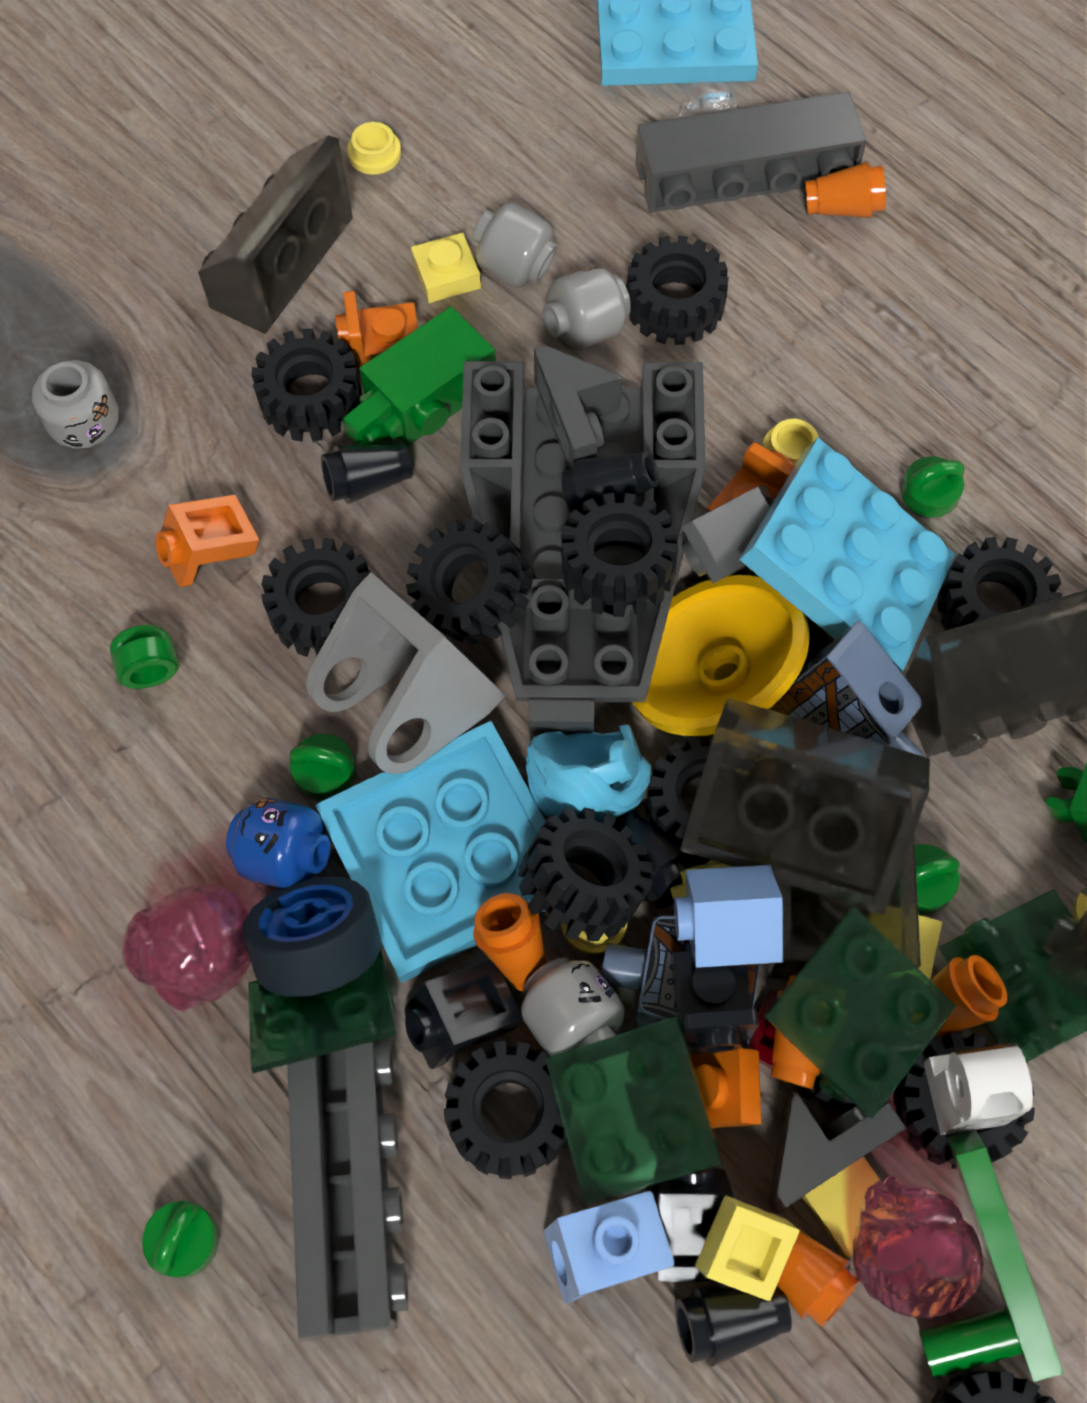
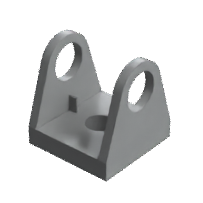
(437, 686)

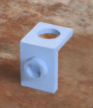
(607, 1245)

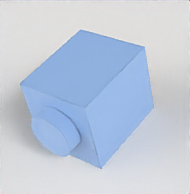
(731, 916)

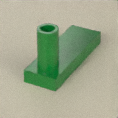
(1004, 1331)

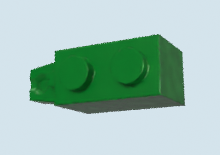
(416, 381)

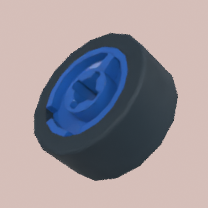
(312, 936)

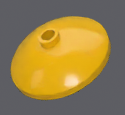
(723, 643)

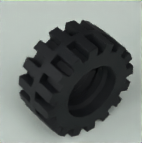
(678, 264)

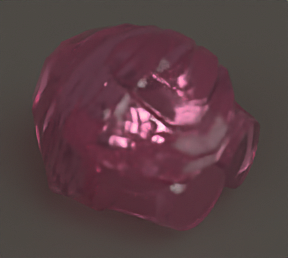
(189, 945)
(915, 1250)

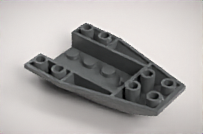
(515, 484)

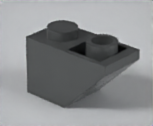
(723, 534)

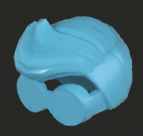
(587, 772)

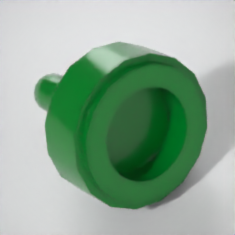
(933, 486)
(143, 657)
(322, 766)
(936, 878)
(180, 1239)

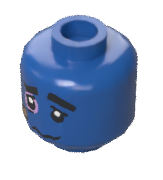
(277, 843)

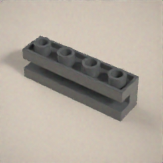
(747, 151)
(343, 1193)

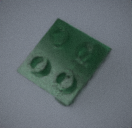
(1038, 1008)
(860, 1013)
(311, 1026)
(633, 1110)

